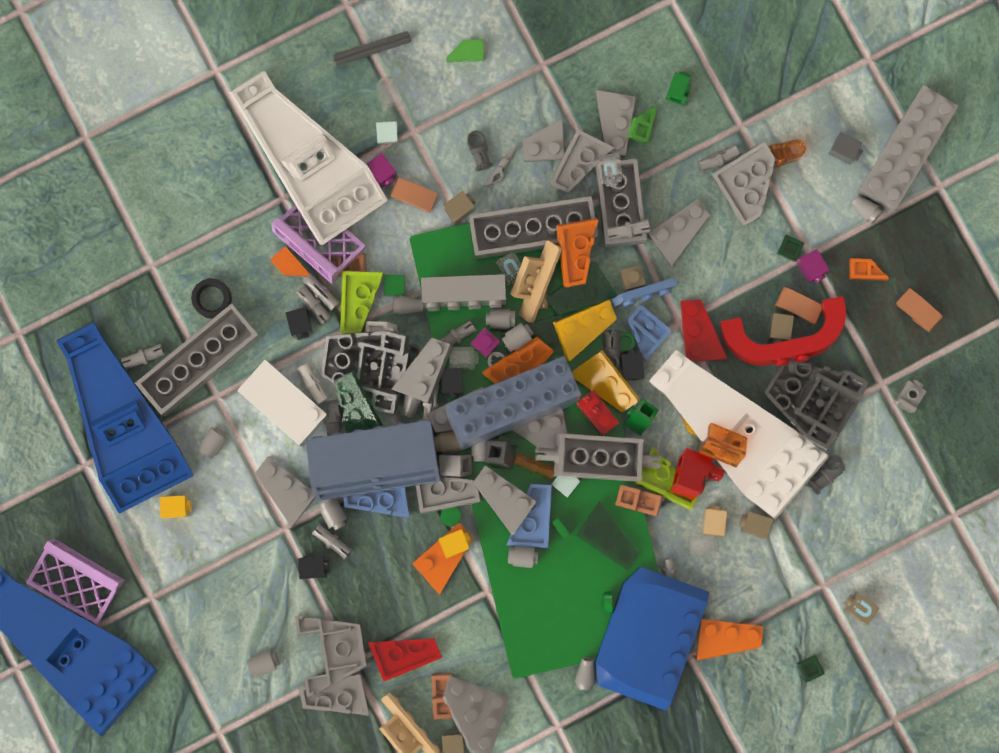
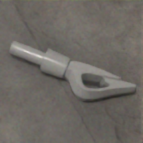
(499, 169)

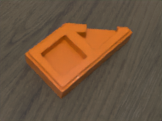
(288, 264)
(865, 270)

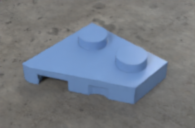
(647, 331)

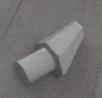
(670, 569)

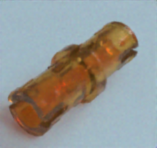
(534, 465)

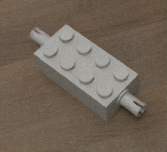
(598, 457)

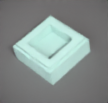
(387, 132)
(565, 484)

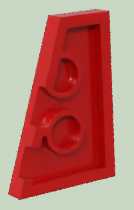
(699, 334)
(403, 655)

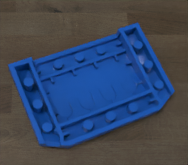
(649, 637)

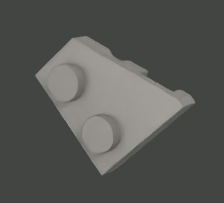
(545, 144)

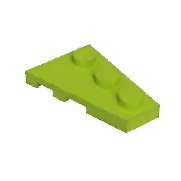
(357, 299)
(660, 481)

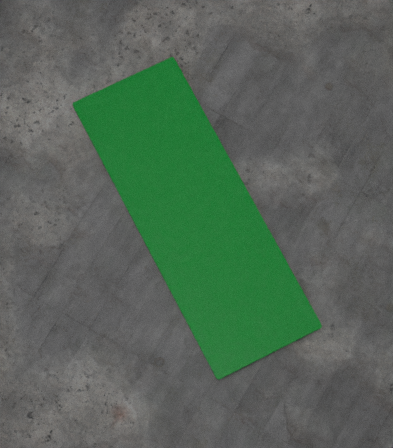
(557, 607)

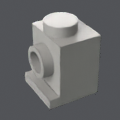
(903, 399)

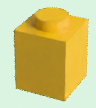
(175, 507)
(455, 543)

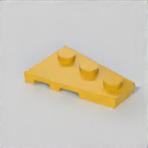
(583, 327)
(603, 377)

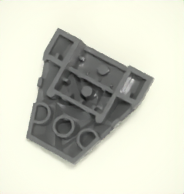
(376, 359)
(816, 399)

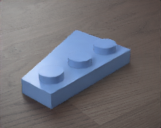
(644, 293)
(385, 502)
(535, 527)

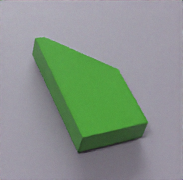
(467, 52)
(642, 126)

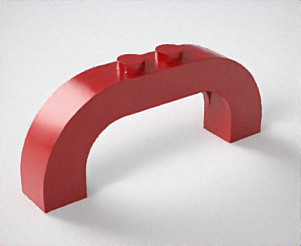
(790, 350)

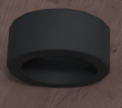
(195, 298)

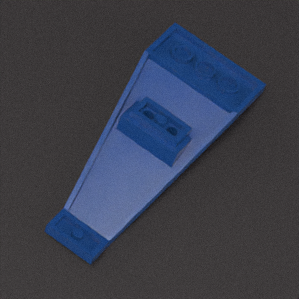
(139, 456)
(99, 675)

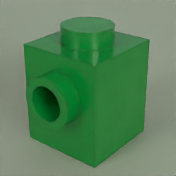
(640, 416)

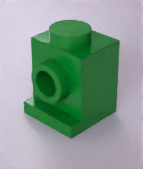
(679, 88)

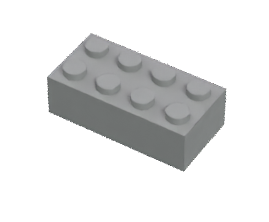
(621, 204)
(463, 292)

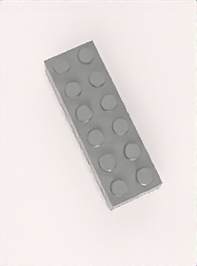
(907, 149)
(525, 227)
(197, 360)

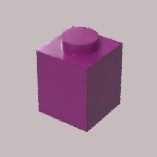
(382, 170)
(813, 266)
(485, 343)

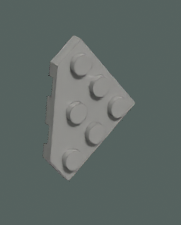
(747, 182)
(544, 430)
(475, 713)

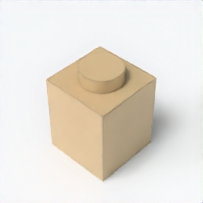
(714, 521)

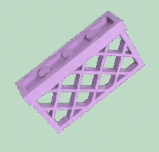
(311, 254)
(83, 565)

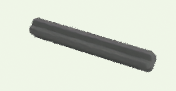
(372, 48)

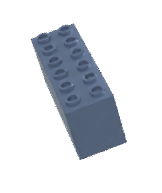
(512, 403)
(372, 460)

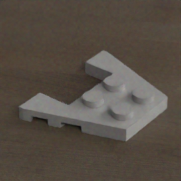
(341, 650)

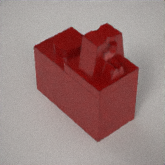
(597, 413)
(692, 471)

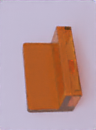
(724, 445)

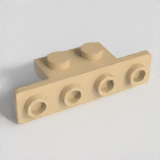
(534, 279)
(403, 731)

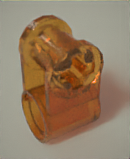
(783, 153)

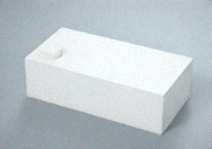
(283, 403)

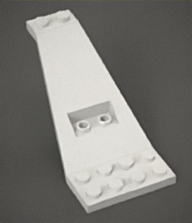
(330, 190)
(776, 456)

